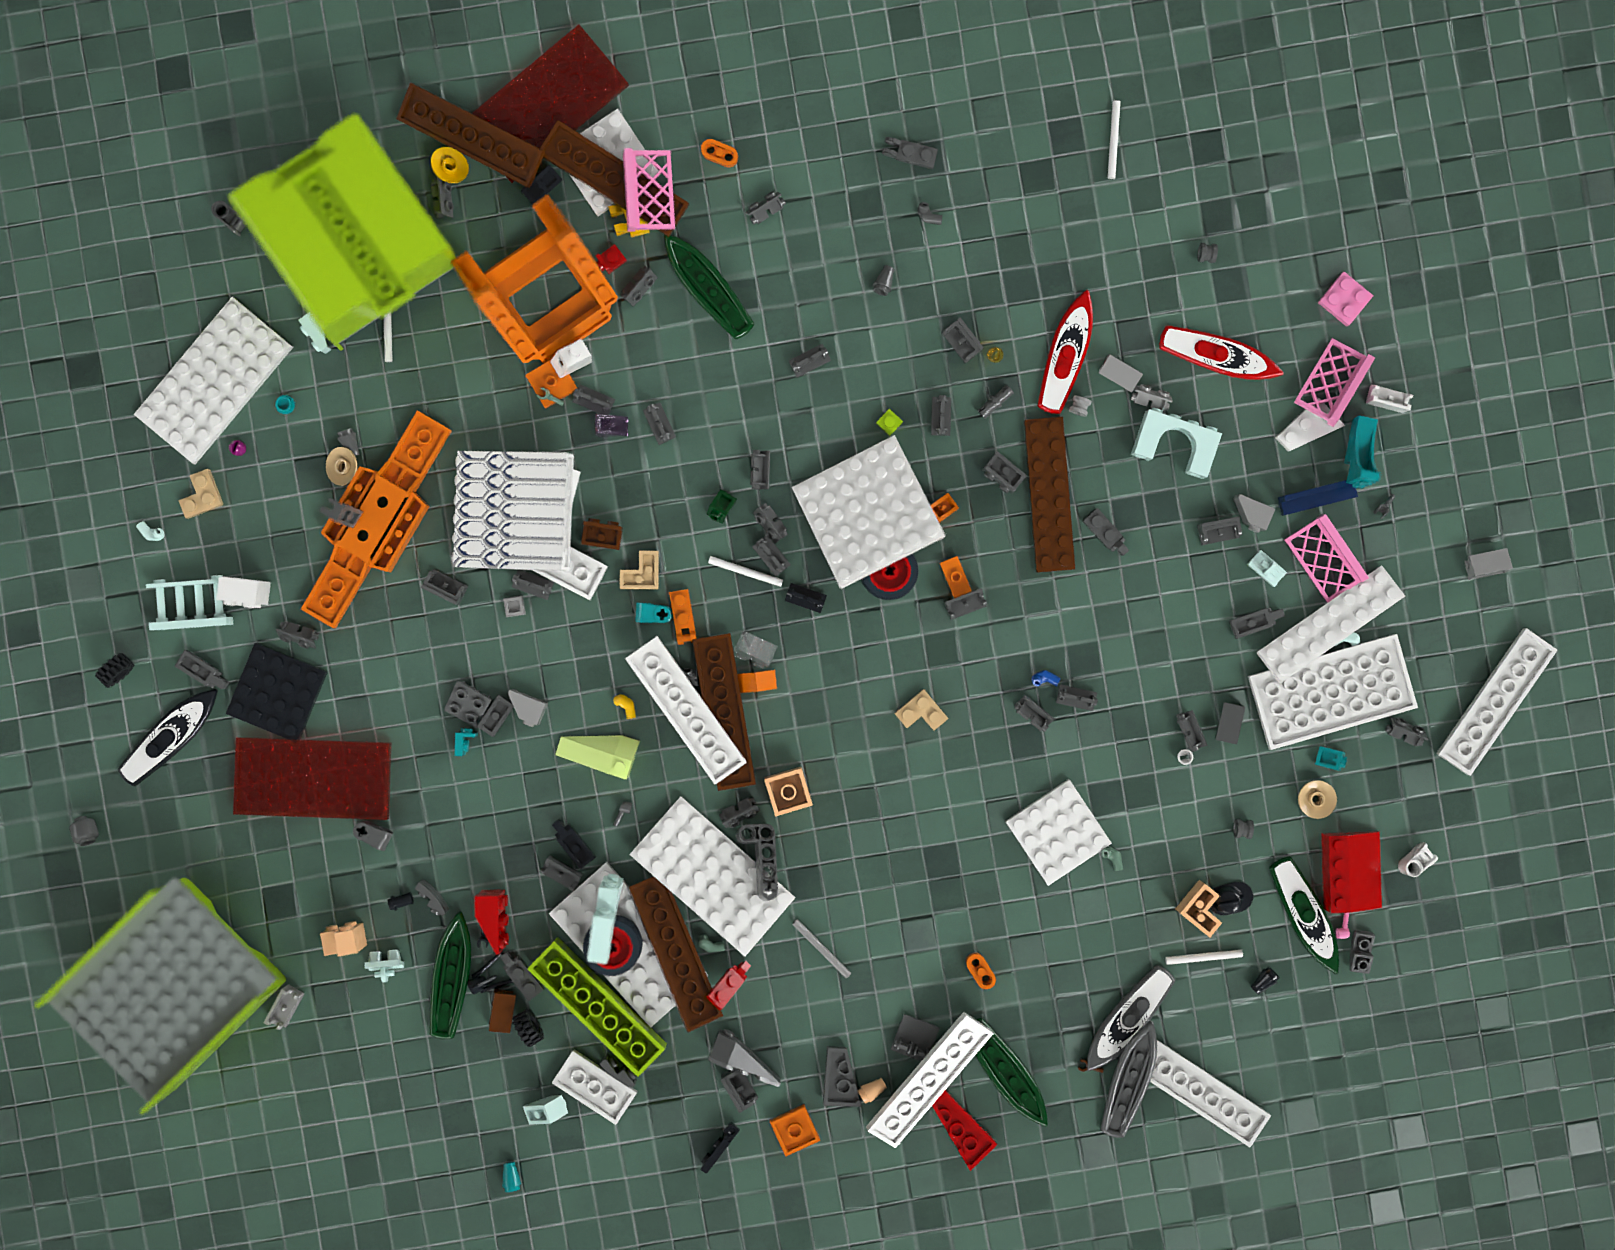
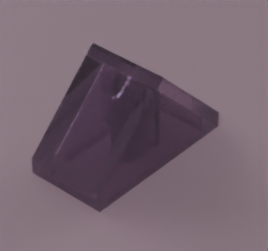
(611, 425)

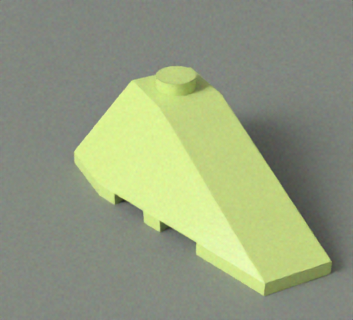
(604, 753)

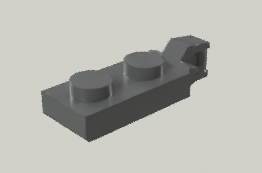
(1105, 532)
(1255, 622)
(201, 670)
(521, 976)

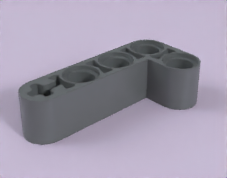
(761, 862)

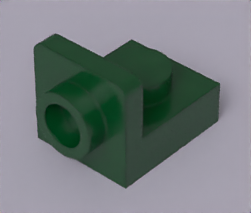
(721, 506)

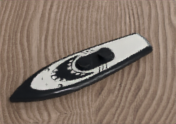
(167, 737)

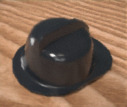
(1232, 898)

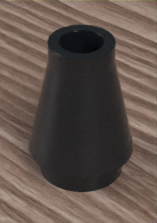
(1265, 980)

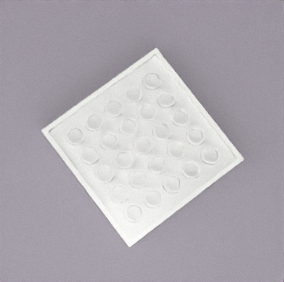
(868, 512)

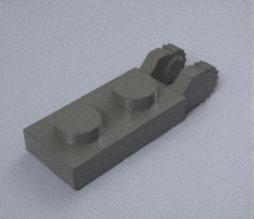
(911, 153)

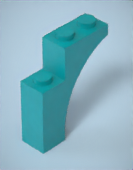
(1361, 453)

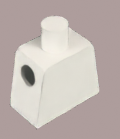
(573, 358)

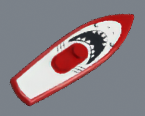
(1218, 353)
(1066, 354)

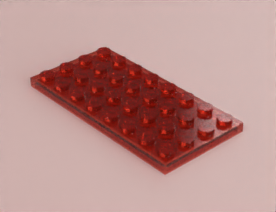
(562, 85)
(312, 778)

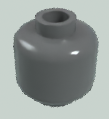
(84, 831)

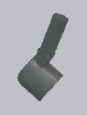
(1384, 508)
(624, 808)

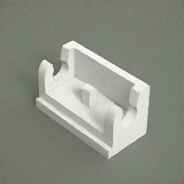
(1388, 399)

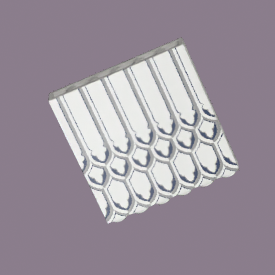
(513, 510)

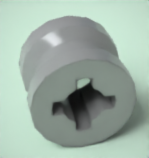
(1080, 406)

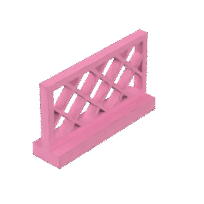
(632, 186)
(1348, 390)
(1341, 549)

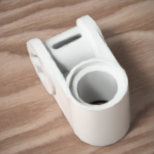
(1420, 858)

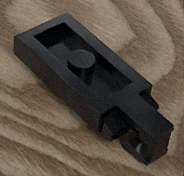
(573, 844)
(720, 1146)

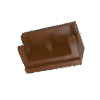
(502, 1011)

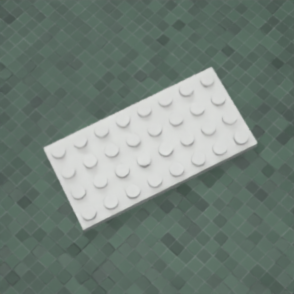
(213, 380)
(1334, 692)
(710, 875)
(644, 983)

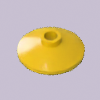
(450, 158)

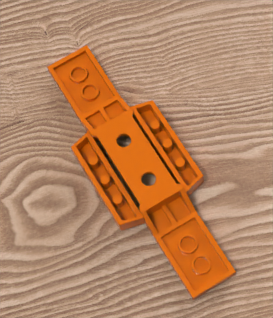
(395, 481)

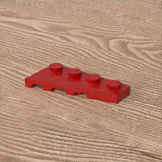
(964, 1130)

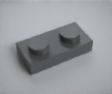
(496, 715)

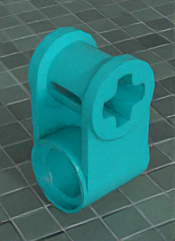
(650, 613)

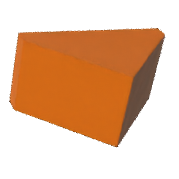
(944, 507)
(757, 681)

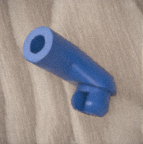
(1045, 676)

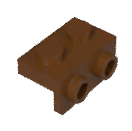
(602, 535)

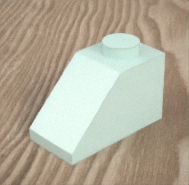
(546, 1110)

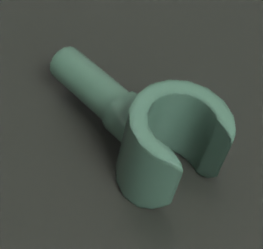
(550, 397)

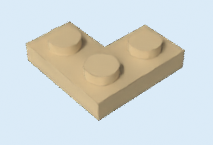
(206, 496)
(646, 577)
(922, 706)

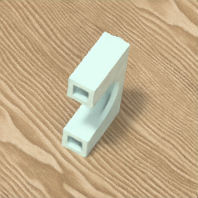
(1203, 440)

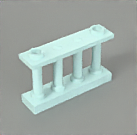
(181, 620)

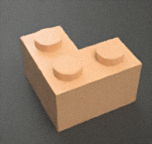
(1196, 905)
(343, 939)

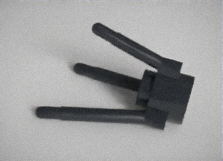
(480, 983)

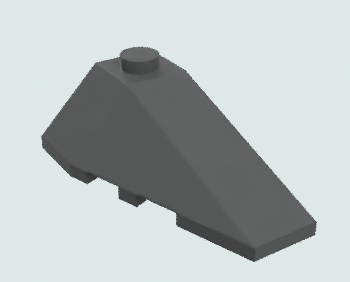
(732, 1052)

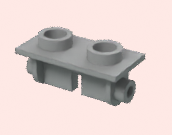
(1159, 399)

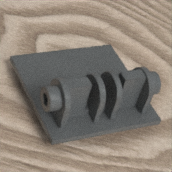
(468, 703)
(914, 1038)

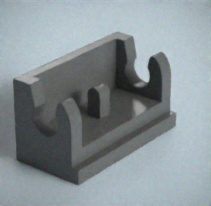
(962, 340)
(342, 513)
(1219, 530)
(444, 586)
(965, 604)
(1230, 723)
(561, 873)
(739, 1089)

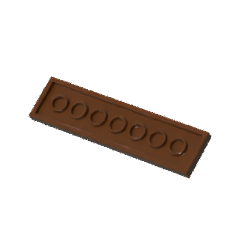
(470, 135)
(604, 172)
(1049, 494)
(723, 697)
(674, 952)

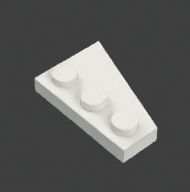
(1306, 429)

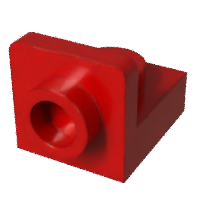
(610, 259)

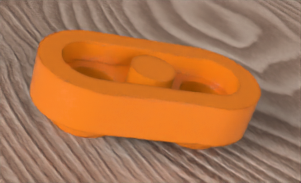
(720, 152)
(980, 970)

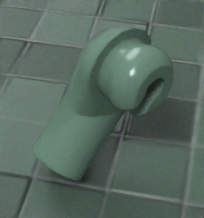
(1114, 855)
(708, 946)

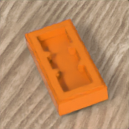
(955, 577)

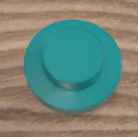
(285, 404)

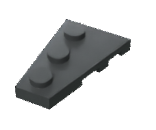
(839, 1080)

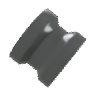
(1207, 253)
(1243, 828)

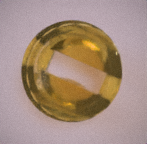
(997, 357)

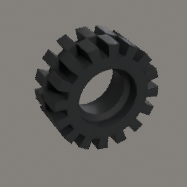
(114, 670)
(528, 1027)

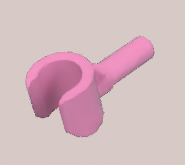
(1343, 933)

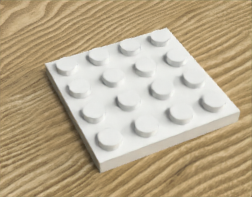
(612, 135)
(1058, 832)

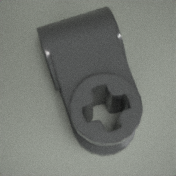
(231, 218)
(375, 836)

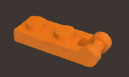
(682, 615)

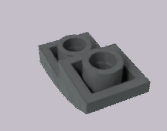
(437, 903)
(1360, 952)
(623, 1074)

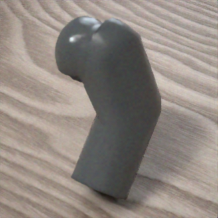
(927, 216)

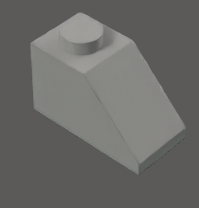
(1253, 513)
(528, 707)

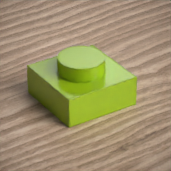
(889, 422)

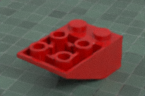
(492, 917)

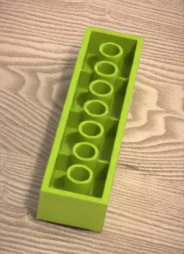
(597, 1006)

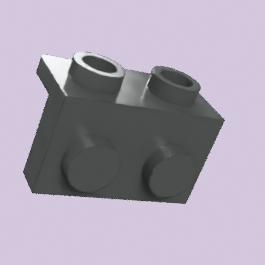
(1004, 473)

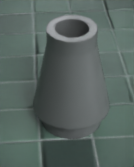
(884, 281)
(348, 439)

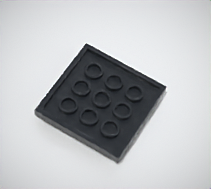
(276, 692)

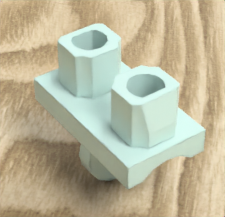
(1267, 568)
(375, 963)

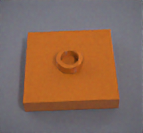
(546, 377)
(795, 1130)

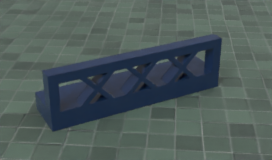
(1316, 497)

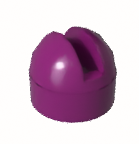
(240, 448)

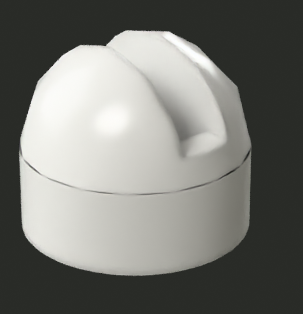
(1183, 753)

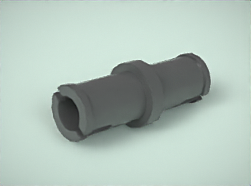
(995, 401)

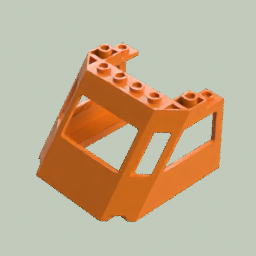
(563, 325)

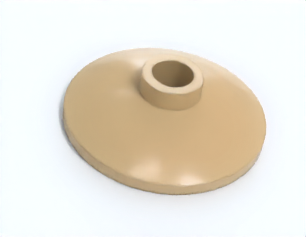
(341, 466)
(1326, 799)

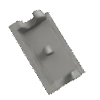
(1120, 373)
(1488, 564)
(284, 1007)

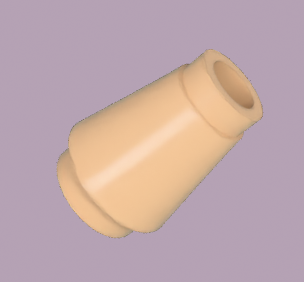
(871, 1090)

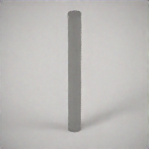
(821, 948)

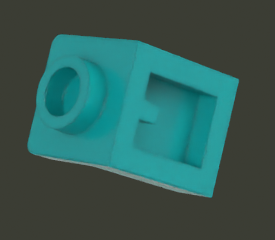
(461, 743)
(1331, 758)

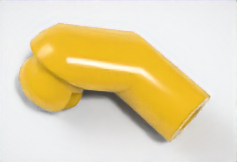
(626, 703)

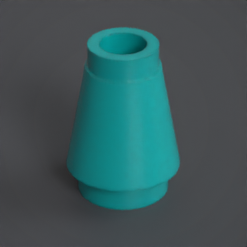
(511, 1178)

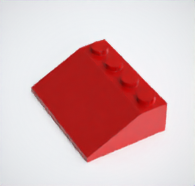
(1351, 871)

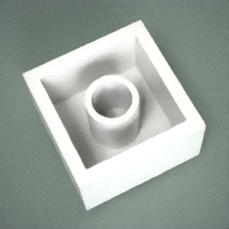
(246, 591)

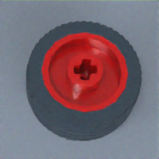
(895, 585)
(624, 953)

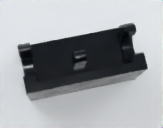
(542, 185)

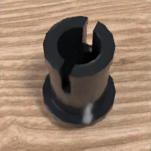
(400, 901)

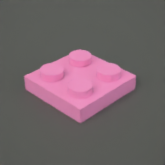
(1345, 299)

